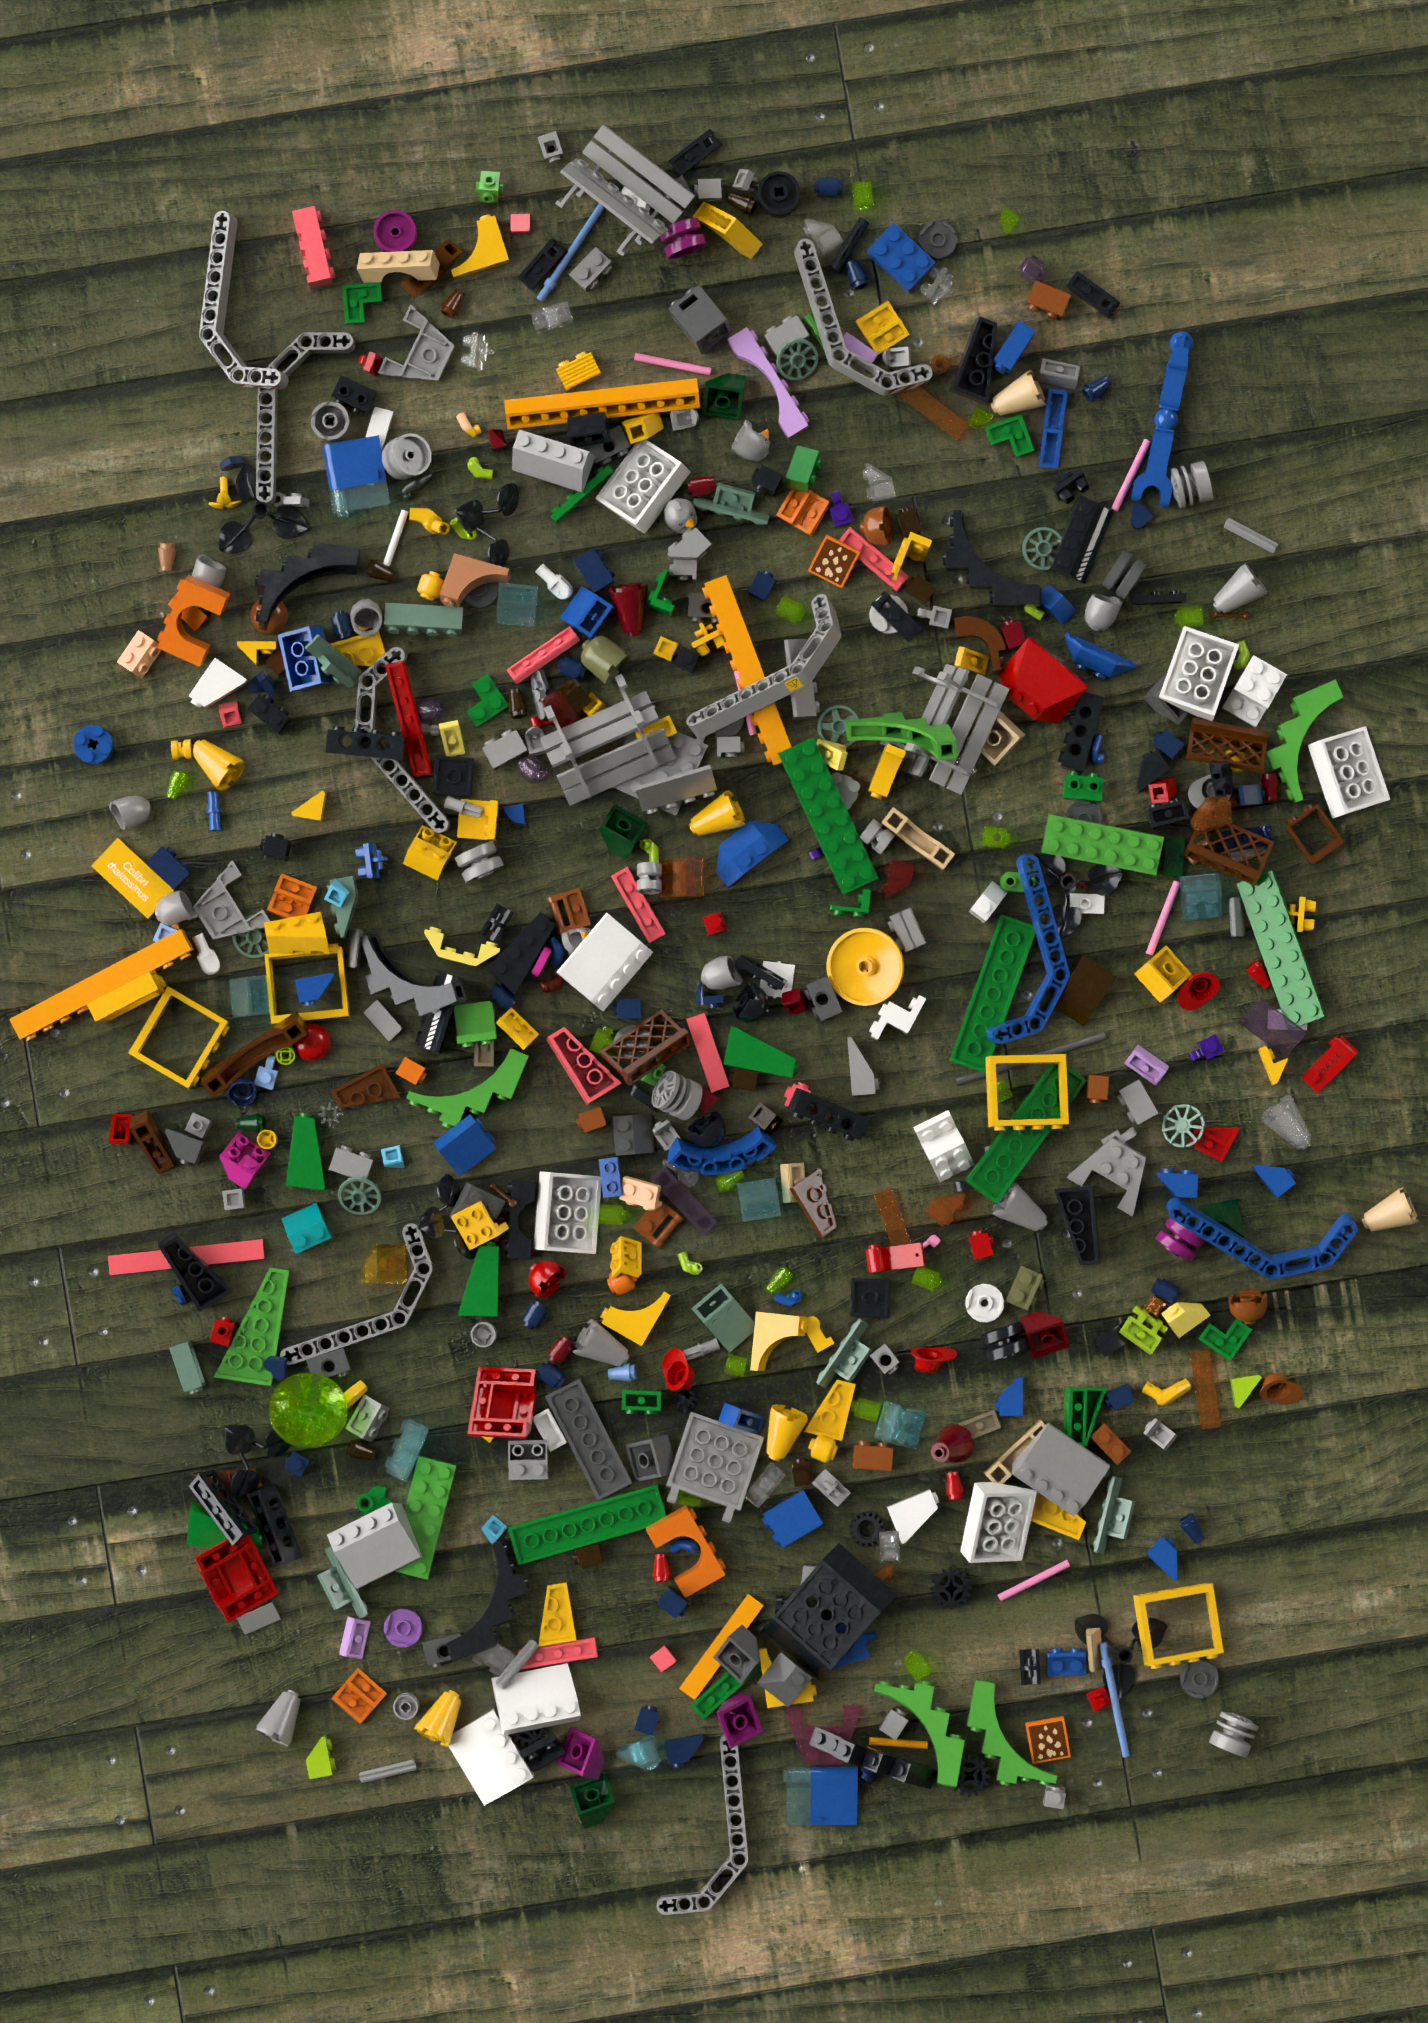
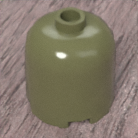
(603, 658)

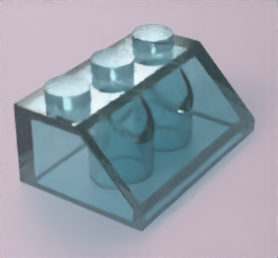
(407, 1449)
(641, 1753)

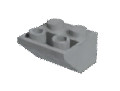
(691, 547)
(528, 1459)

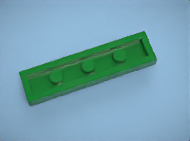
(574, 499)
(718, 1693)

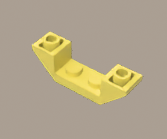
(436, 940)

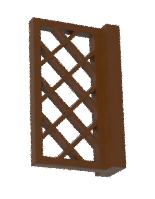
(1228, 736)
(1227, 864)
(654, 1055)

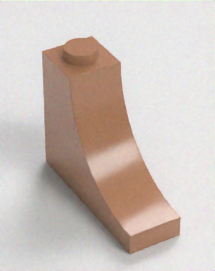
(467, 574)

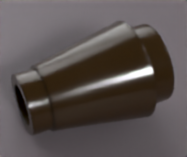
(742, 202)
(380, 571)
(517, 706)
(360, 1450)

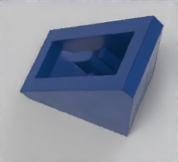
(1056, 604)

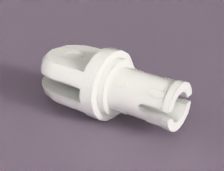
(556, 583)
(207, 957)

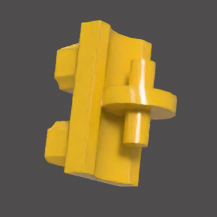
(700, 644)
(1304, 906)

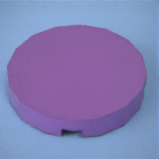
(403, 1627)

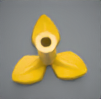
(223, 498)

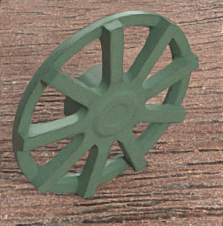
(796, 359)
(1042, 548)
(253, 938)
(1182, 1125)
(359, 1195)

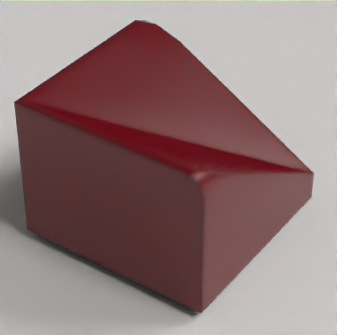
(497, 439)
(794, 1001)

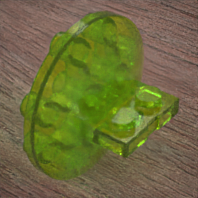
(307, 1411)

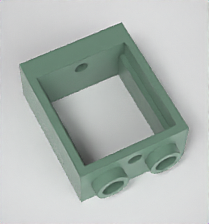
(188, 1367)

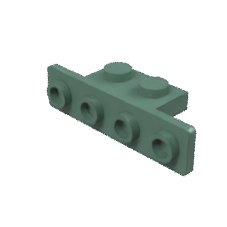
(732, 502)
(334, 662)
(848, 1358)
(1115, 1516)
(340, 1588)

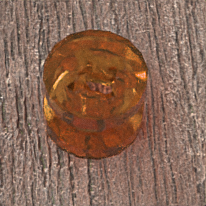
(1154, 1305)

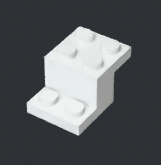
(1254, 691)
(897, 1017)
(944, 1146)

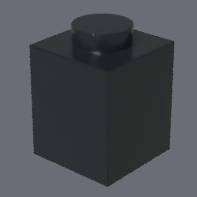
(686, 659)

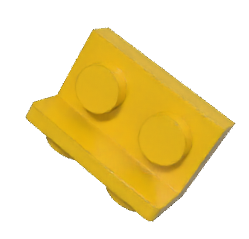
(517, 1028)
(626, 1257)

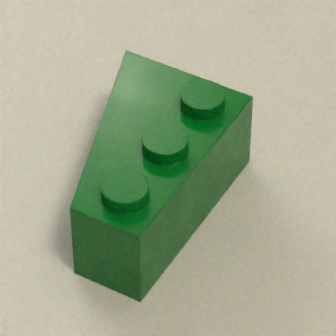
(1080, 1411)

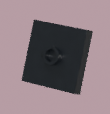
(453, 776)
(870, 1298)

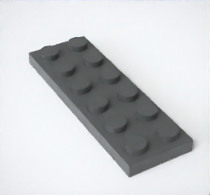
(588, 1439)

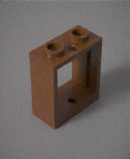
(1325, 821)

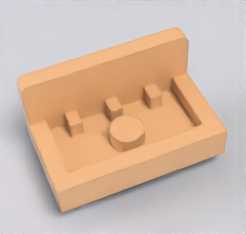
(139, 654)
(640, 1193)

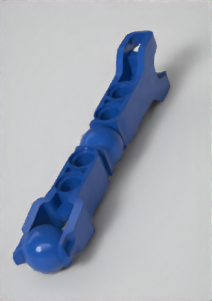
(1166, 421)

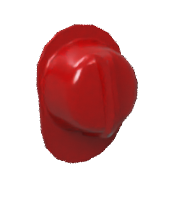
(1198, 990)
(931, 1359)
(677, 1370)

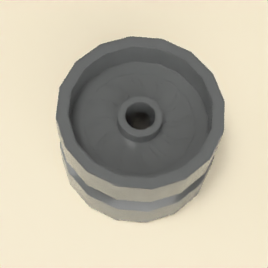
(1124, 574)

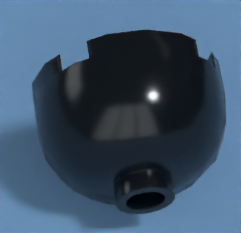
(752, 1004)
(707, 1131)

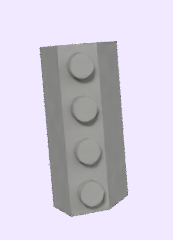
(551, 461)
(803, 700)

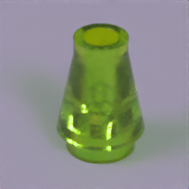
(176, 784)
(727, 1181)
(780, 1279)

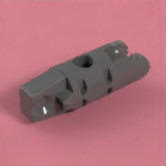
(540, 691)

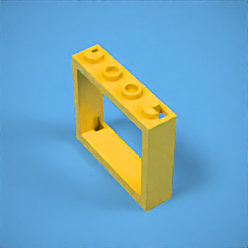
(127, 997)
(307, 1016)
(211, 1047)
(1037, 1124)
(1144, 1632)

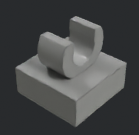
(744, 180)

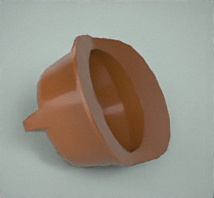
(1280, 1390)

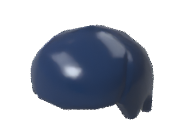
(242, 1091)

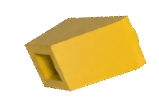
(642, 427)

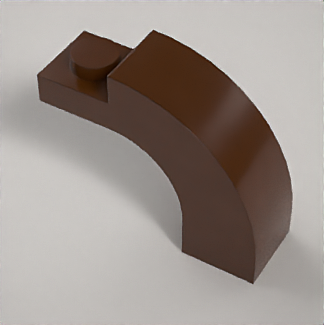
(447, 254)
(981, 629)

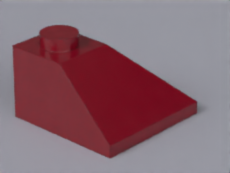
(1044, 1333)

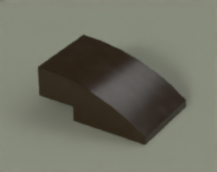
(1084, 990)

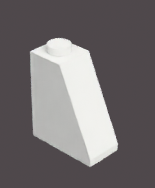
(216, 684)
(988, 902)
(912, 1513)

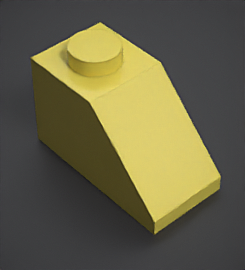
(1184, 1316)

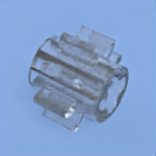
(335, 1114)

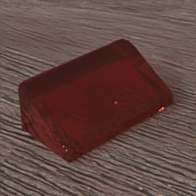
(562, 709)

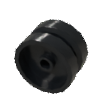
(781, 205)
(1004, 1342)

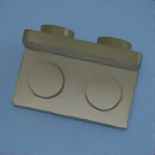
(1024, 1288)

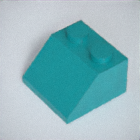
(306, 1228)

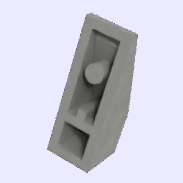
(860, 1073)

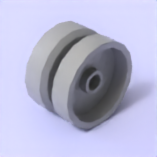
(406, 456)
(480, 864)

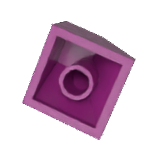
(738, 1719)
(582, 1754)

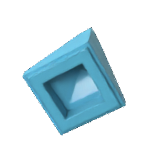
(336, 894)
(393, 1157)
(493, 1529)

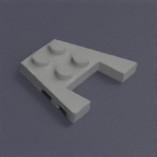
(428, 355)
(220, 911)
(1118, 1164)

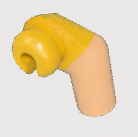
(466, 426)

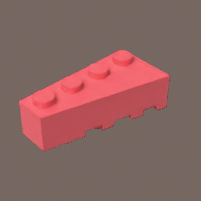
(312, 247)
(582, 1067)

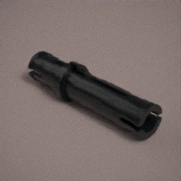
(837, 264)

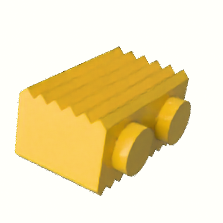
(578, 371)

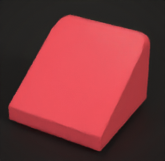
(520, 223)
(230, 714)
(663, 1658)

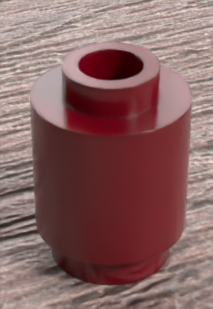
(701, 486)
(560, 1350)

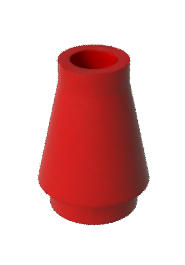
(1259, 973)
(954, 1488)
(661, 1569)

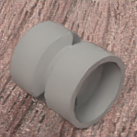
(877, 836)
(649, 878)
(483, 1334)
(406, 1706)

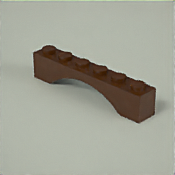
(279, 1036)

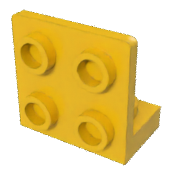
(915, 547)
(479, 828)
(476, 1225)

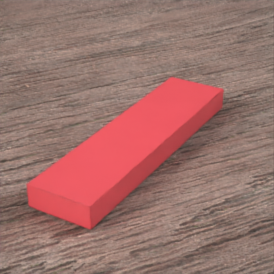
(874, 559)
(543, 655)
(638, 905)
(707, 1052)
(562, 1653)

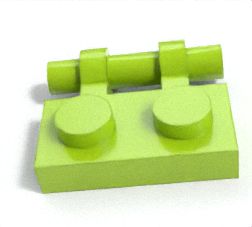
(1139, 1333)

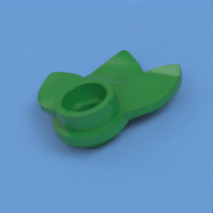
(376, 1499)

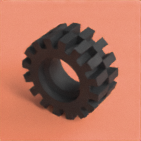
(866, 1517)

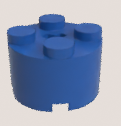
(83, 741)

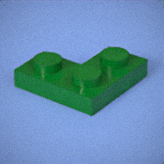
(356, 296)
(1014, 431)
(491, 703)
(1227, 1343)

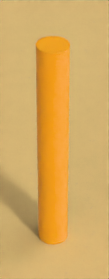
(898, 1743)

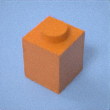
(411, 1071)

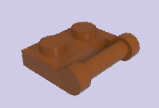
(575, 909)
(651, 1221)

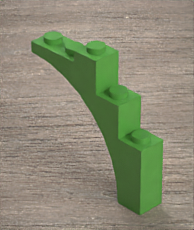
(894, 727)
(1285, 757)
(452, 1107)
(994, 1744)
(947, 1749)

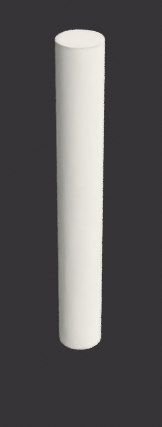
(395, 538)

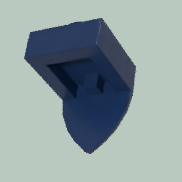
(262, 683)
(711, 1001)

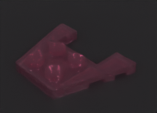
(803, 1734)

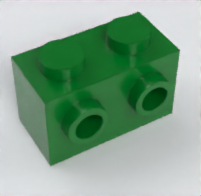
(803, 469)
(1083, 787)
(641, 1400)

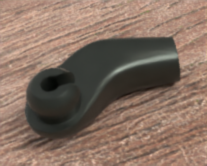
(415, 484)

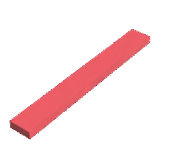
(208, 1253)

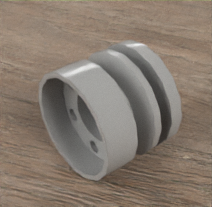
(1191, 484)
(677, 1095)
(1234, 1734)

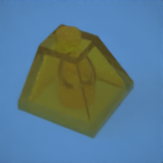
(385, 1264)

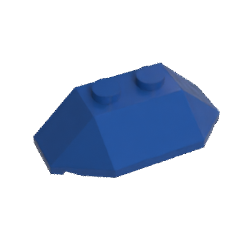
(1098, 660)
(747, 849)

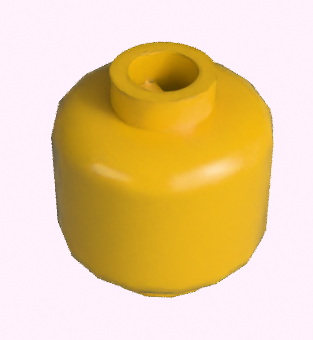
(430, 586)
(823, 1448)

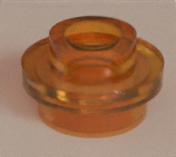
(942, 358)

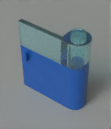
(356, 475)
(821, 1795)

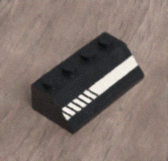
(1081, 539)
(437, 1025)

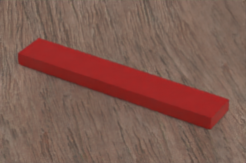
(409, 718)

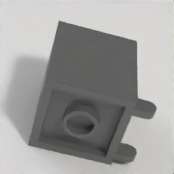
(700, 319)

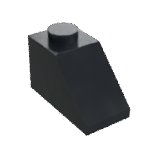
(1150, 769)

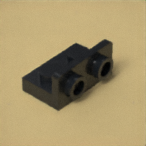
(543, 1752)

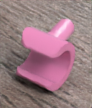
(933, 1240)

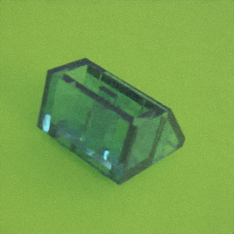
(517, 604)
(1201, 897)
(249, 996)
(758, 1199)
(900, 1425)

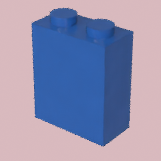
(1013, 348)
(465, 1144)
(792, 1519)

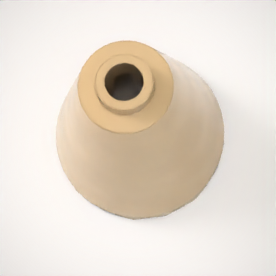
(1019, 396)
(1391, 1212)

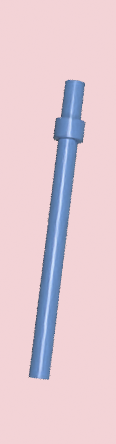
(550, 283)
(1107, 1663)

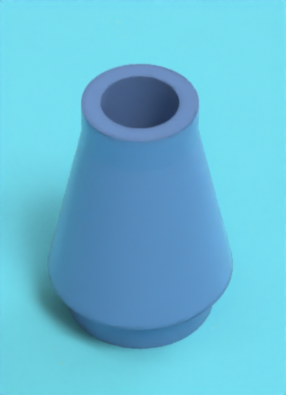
(623, 1373)

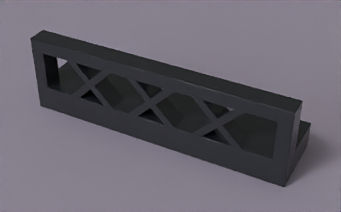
(220, 1507)

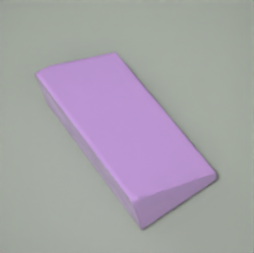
(859, 349)
(1146, 1065)
(354, 1638)

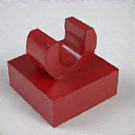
(371, 363)
(1098, 1698)

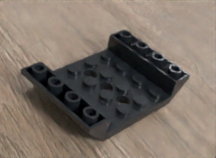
(848, 1592)

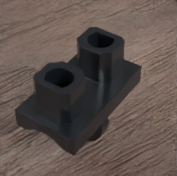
(1068, 483)
(1221, 778)
(496, 923)
(1029, 1666)

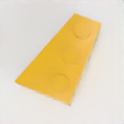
(297, 934)

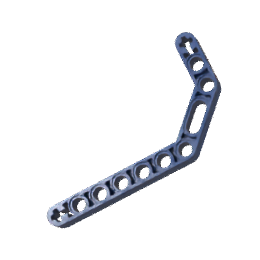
(1046, 949)
(1342, 1229)

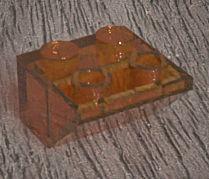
(682, 877)

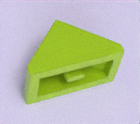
(1242, 1388)

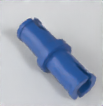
(214, 811)

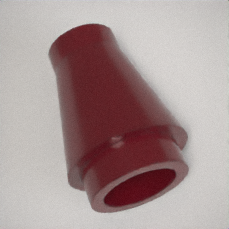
(1270, 783)

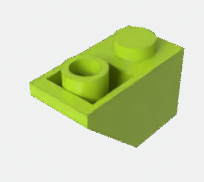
(319, 1761)

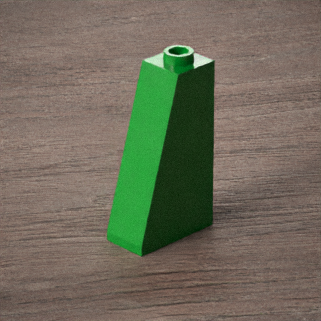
(755, 1055)
(305, 1157)
(482, 1289)
(206, 1533)

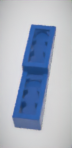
(1053, 428)

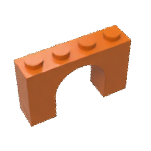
(174, 637)
(683, 1523)

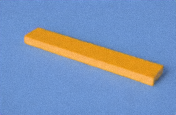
(707, 1664)

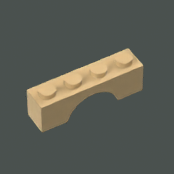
(419, 264)
(917, 839)
(1002, 1468)

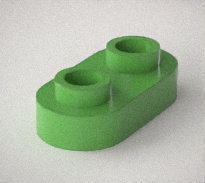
(1017, 885)

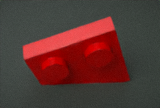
(1215, 1141)

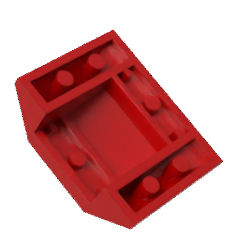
(1041, 683)
(503, 1403)
(235, 1577)

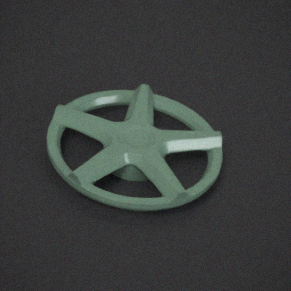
(838, 725)

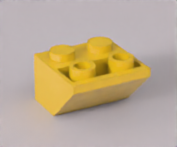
(429, 852)

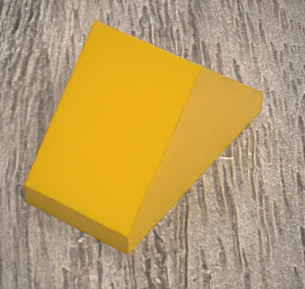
(312, 809)

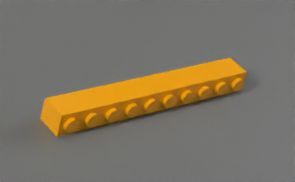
(612, 401)
(745, 663)
(77, 996)

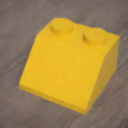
(1163, 974)

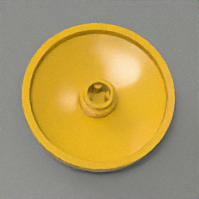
(865, 966)

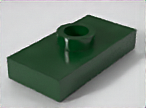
(1173, 856)

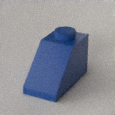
(313, 988)
(1275, 1178)
(1011, 1399)
(741, 1419)
(1164, 1556)

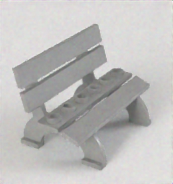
(623, 206)
(939, 711)
(603, 736)

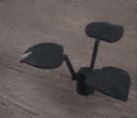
(472, 517)
(287, 521)
(1102, 878)
(431, 1219)
(240, 1441)
(1123, 1674)

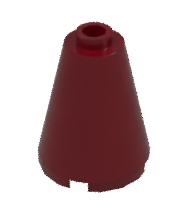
(630, 606)
(952, 1444)

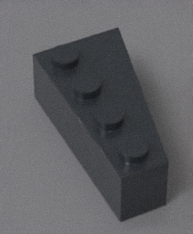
(975, 367)
(1080, 1216)
(195, 1275)

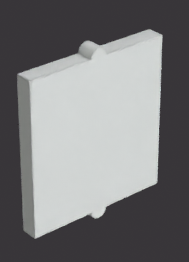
(785, 971)

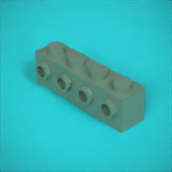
(423, 619)

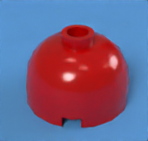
(313, 1045)
(545, 1278)

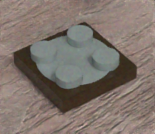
(848, 787)

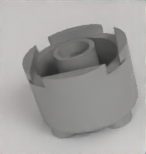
(330, 411)

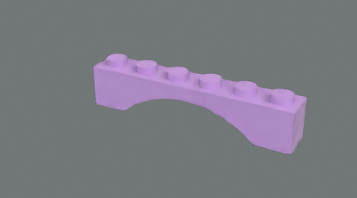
(747, 349)

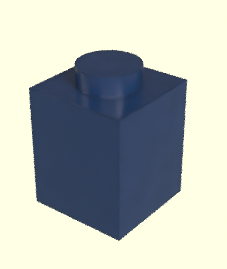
(762, 585)
(1167, 744)
(628, 1009)
(1119, 1397)
(297, 1463)
(647, 1719)

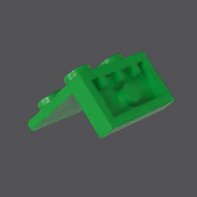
(664, 605)
(863, 901)

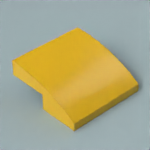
(882, 327)

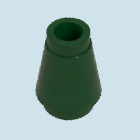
(252, 1123)

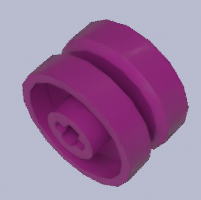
(395, 221)
(683, 238)
(1179, 1240)

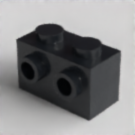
(353, 395)
(588, 429)
(766, 481)
(272, 716)
(1167, 814)
(275, 846)

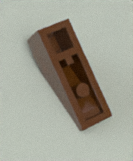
(151, 1141)

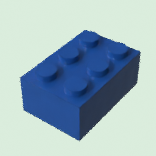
(901, 258)
(302, 667)

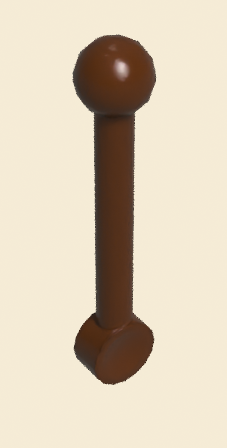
(1213, 614)
(512, 1202)

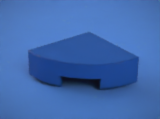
(515, 813)
(178, 1292)

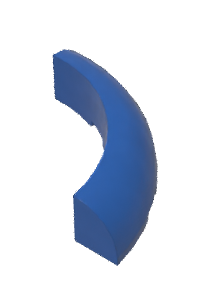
(723, 1158)

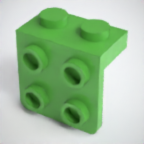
(475, 1023)

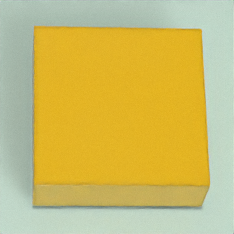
(665, 648)

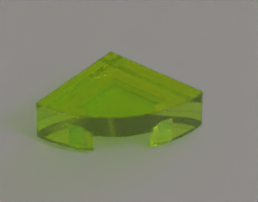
(1008, 220)
(980, 418)

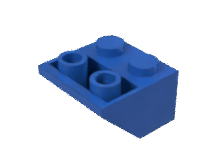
(586, 612)
(1180, 1184)

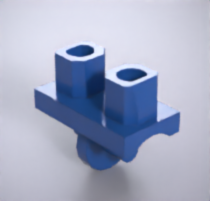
(373, 861)

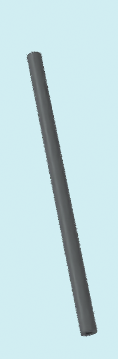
(1057, 1050)

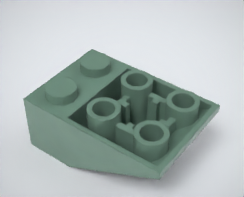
(345, 914)
(724, 1317)

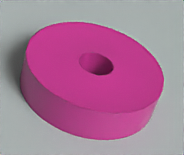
(541, 961)

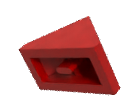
(120, 1129)

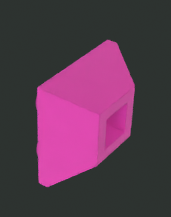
(243, 1160)

